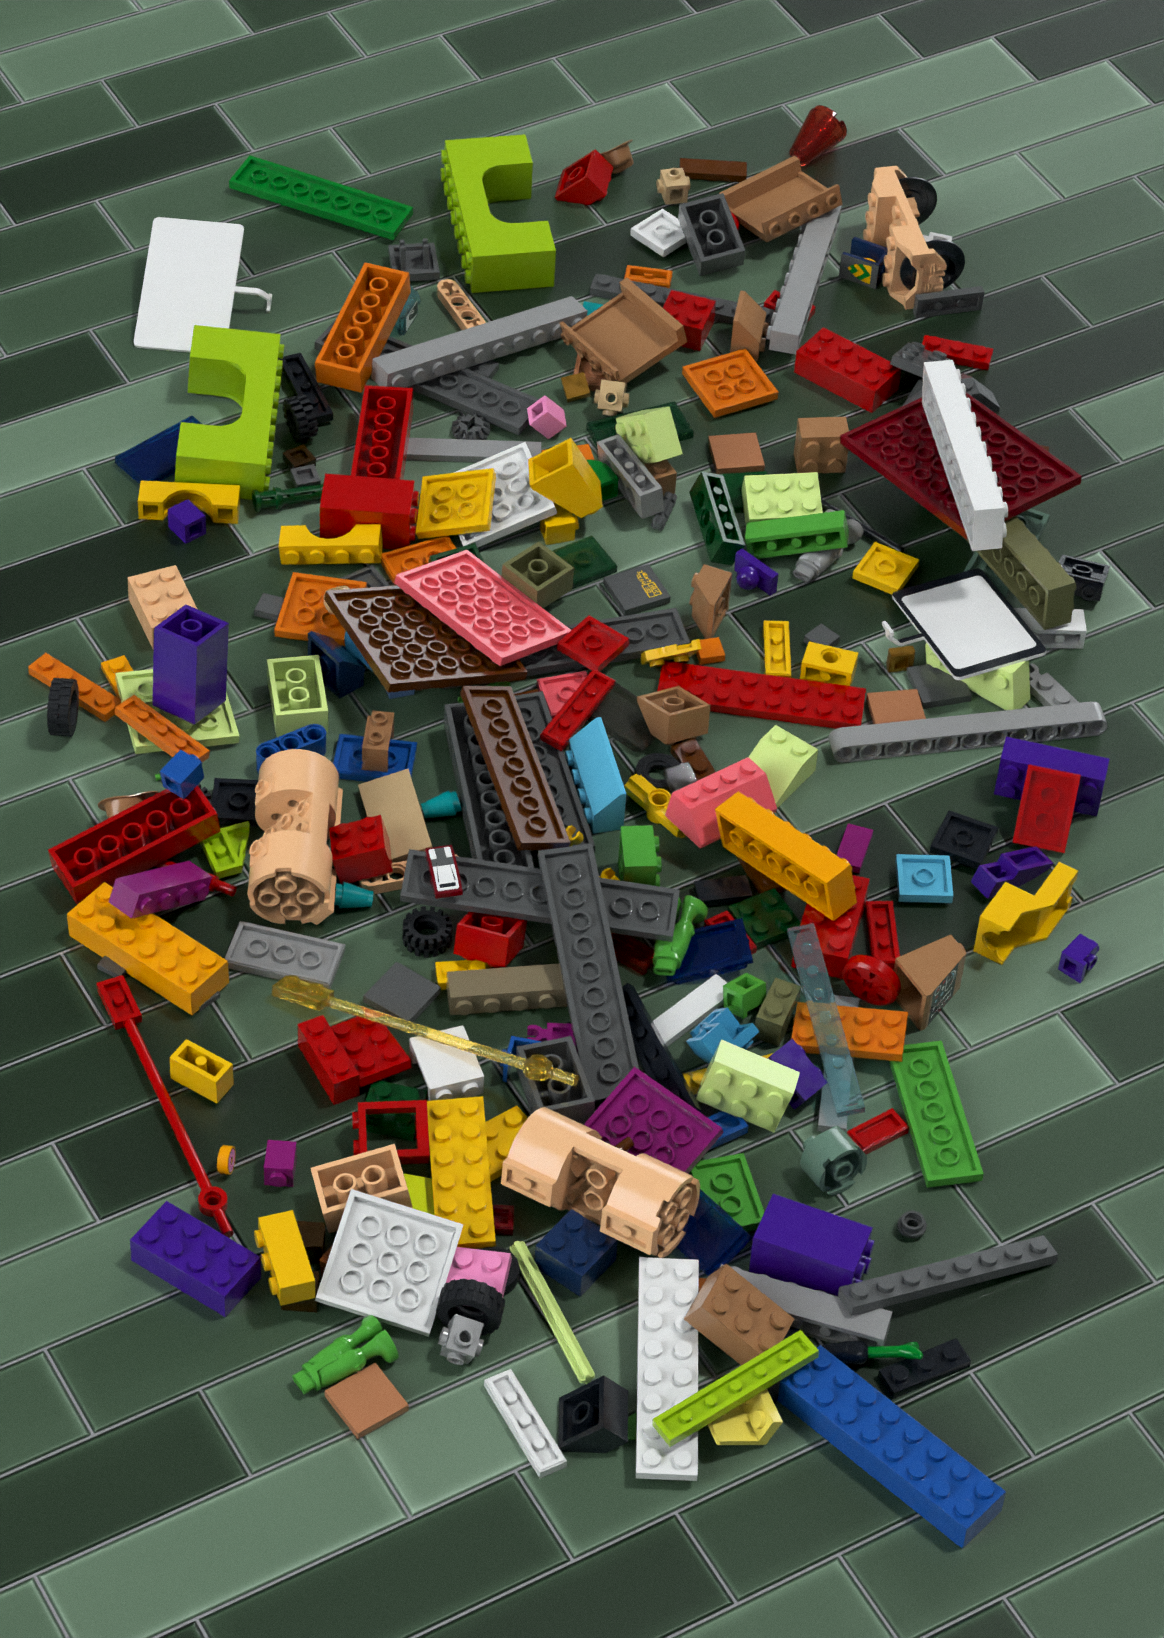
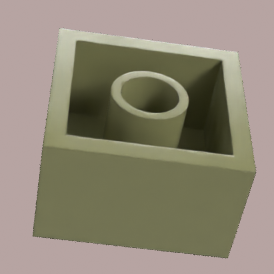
(539, 574)

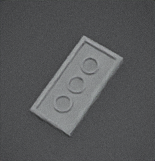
(283, 953)

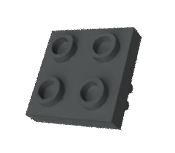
(416, 259)

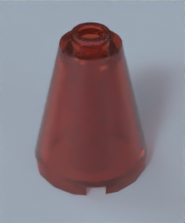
(818, 134)

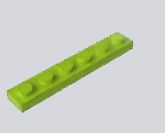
(735, 1388)

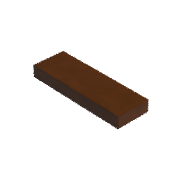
(714, 169)

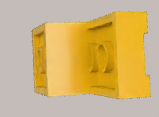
(1020, 918)

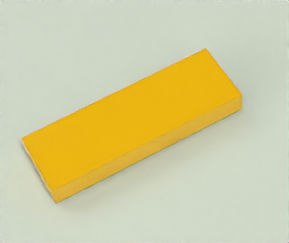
(777, 648)

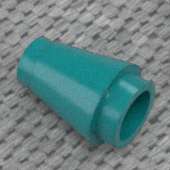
(442, 805)
(352, 896)

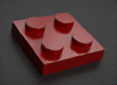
(593, 644)

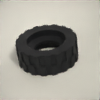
(62, 707)
(474, 1294)

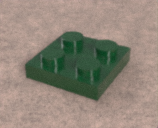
(765, 917)
(396, 1124)

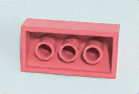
(695, 804)

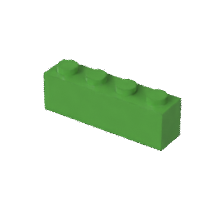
(797, 534)

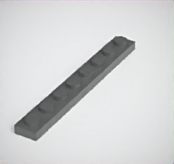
(609, 288)
(947, 1275)

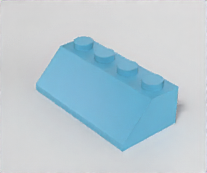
(597, 777)

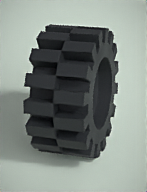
(300, 417)
(427, 920)

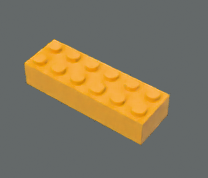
(786, 855)
(149, 950)

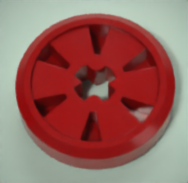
(871, 980)

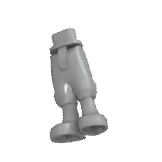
(814, 563)

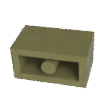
(777, 1011)

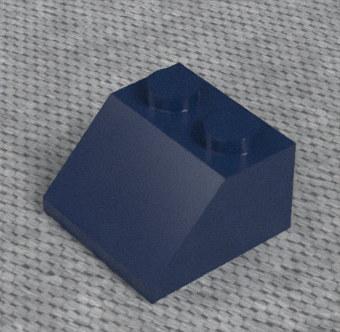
(339, 669)

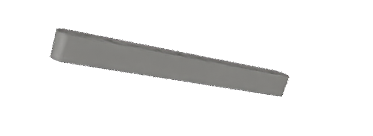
(966, 731)

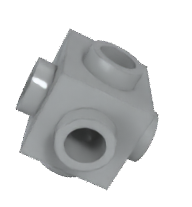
(461, 1340)

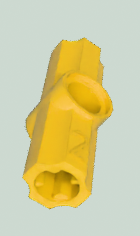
(653, 801)

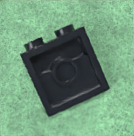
(1088, 576)

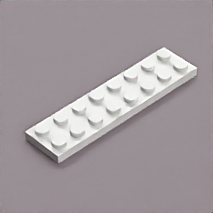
(665, 1364)

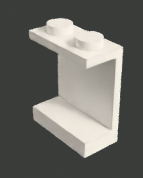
(447, 1070)

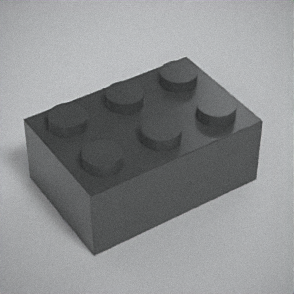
(711, 234)
(568, 1100)

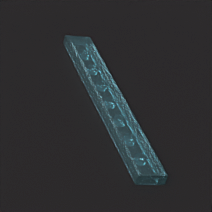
(826, 1020)

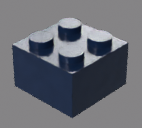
(575, 1252)

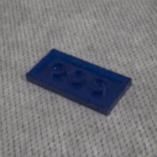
(154, 457)

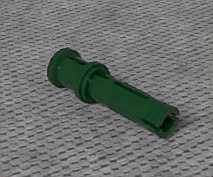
(277, 500)

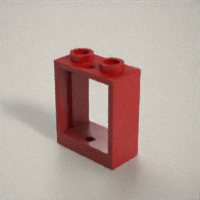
(406, 1156)

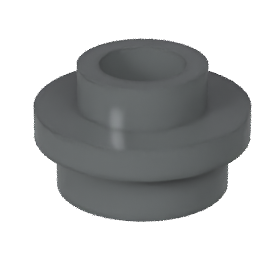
(915, 1219)

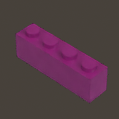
(160, 889)

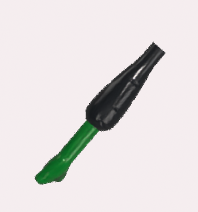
(858, 1352)

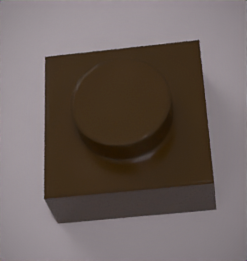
(298, 457)

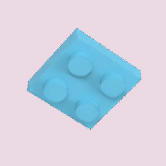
(924, 878)

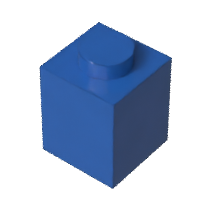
(182, 774)

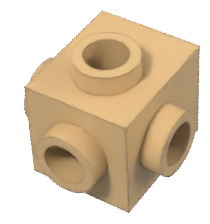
(673, 186)
(606, 390)

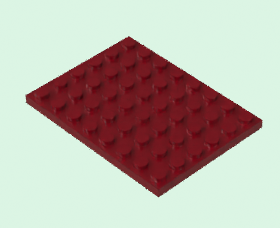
(906, 454)

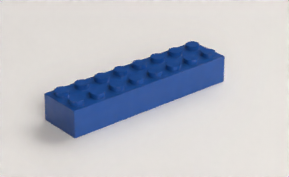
(892, 1447)

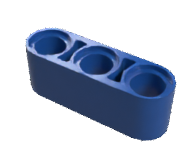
(306, 738)

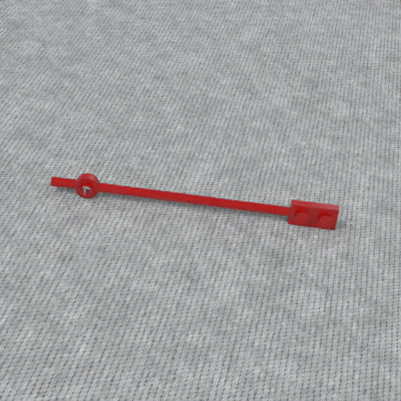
(126, 1014)

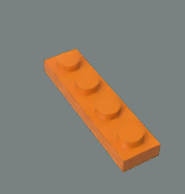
(91, 696)
(158, 729)

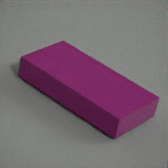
(855, 845)

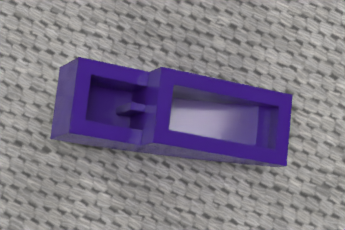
(1012, 867)

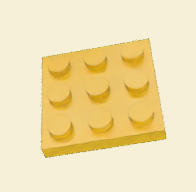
(456, 503)

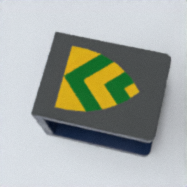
(860, 270)

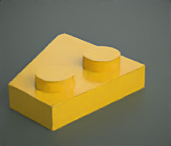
(679, 654)

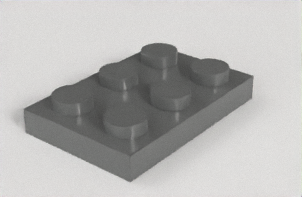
(912, 358)

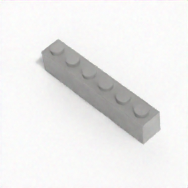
(821, 1313)

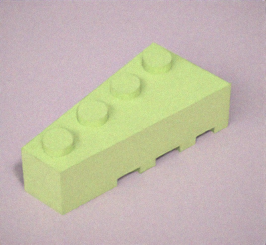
(1004, 687)

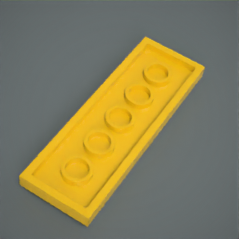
(462, 1168)

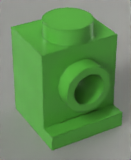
(744, 994)

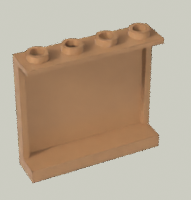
(780, 200)
(625, 334)

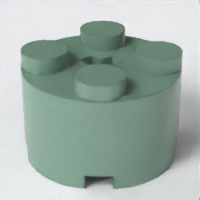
(832, 1160)

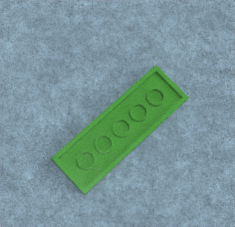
(935, 1116)

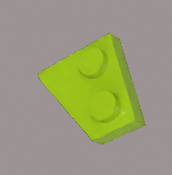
(227, 849)

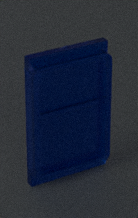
(714, 951)
(712, 1236)

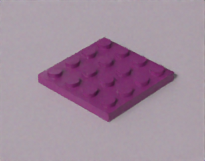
(655, 1122)

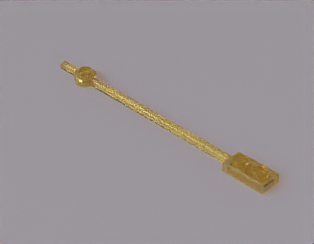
(318, 997)

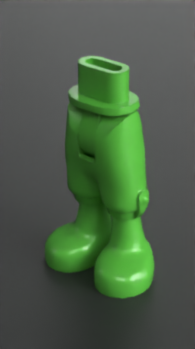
(669, 955)
(342, 1359)

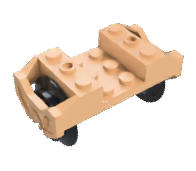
(893, 221)

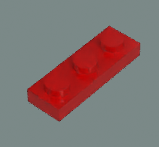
(960, 352)

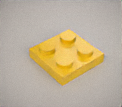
(885, 568)

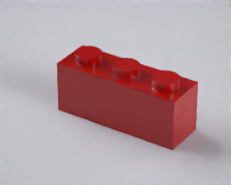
(328, 1060)

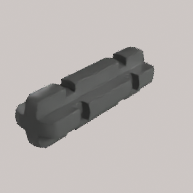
(661, 518)

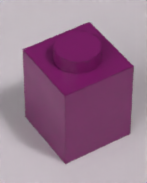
(280, 1163)

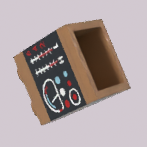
(929, 978)

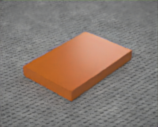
(413, 556)

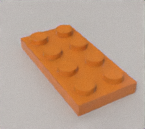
(868, 1032)

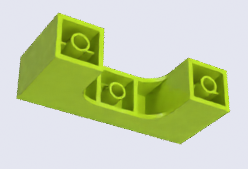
(493, 251)
(249, 371)

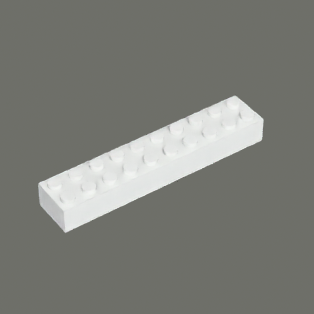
(964, 455)

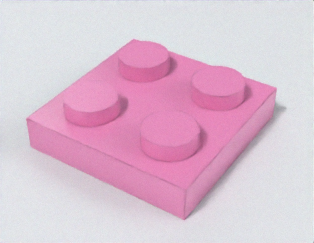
(481, 1266)

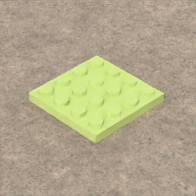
(212, 730)

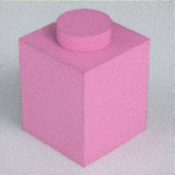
(546, 417)

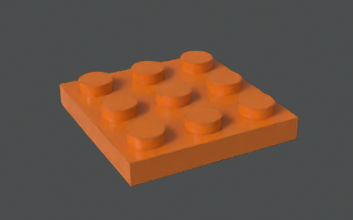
(730, 383)
(305, 610)

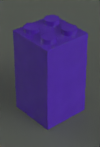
(190, 664)
(810, 1246)

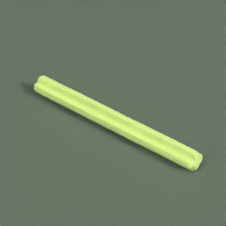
(552, 1313)

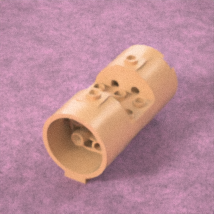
(291, 862)
(625, 1194)

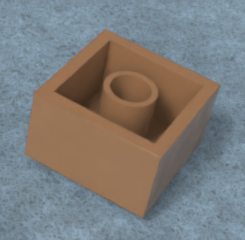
(819, 445)

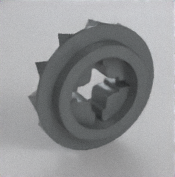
(479, 431)

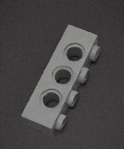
(634, 479)

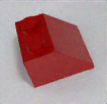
(585, 180)

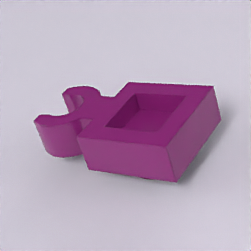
(553, 1031)

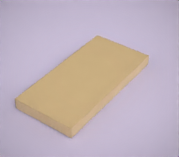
(398, 804)

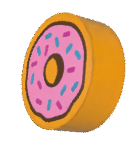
(226, 1159)

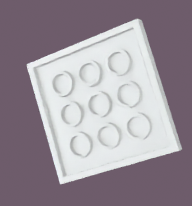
(514, 500)
(389, 1262)

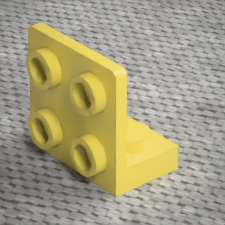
(748, 1423)

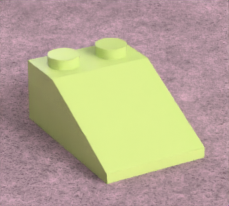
(785, 761)

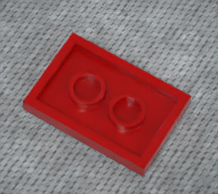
(1046, 808)
(371, 1049)

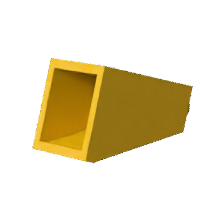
(566, 479)

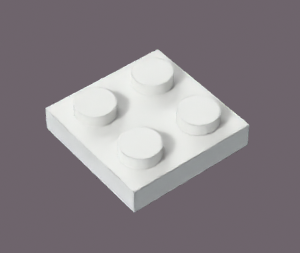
(660, 233)

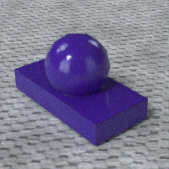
(754, 573)

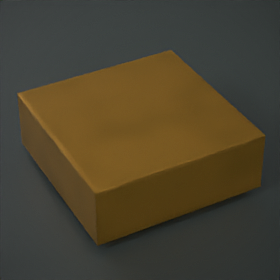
(575, 387)
(900, 658)

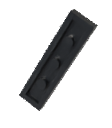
(303, 382)

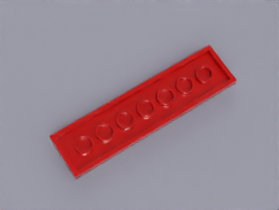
(768, 695)

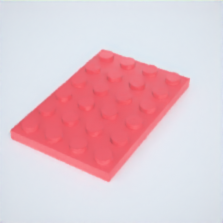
(482, 607)

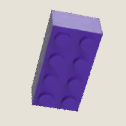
(1020, 753)
(195, 1258)

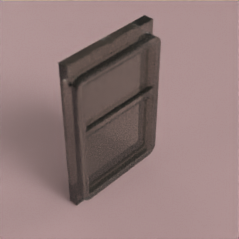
(624, 719)

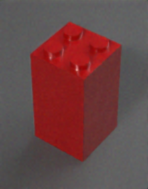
(369, 500)

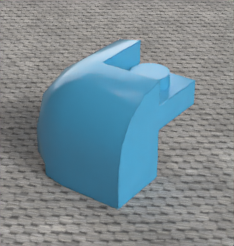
(717, 1027)

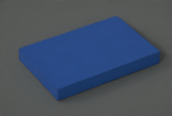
(349, 758)

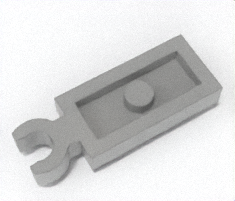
(1047, 689)

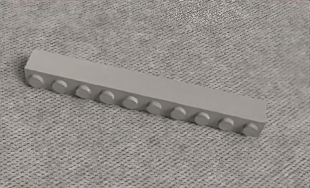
(802, 282)
(476, 344)

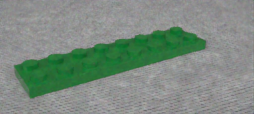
(321, 197)

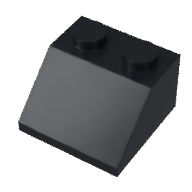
(593, 1417)

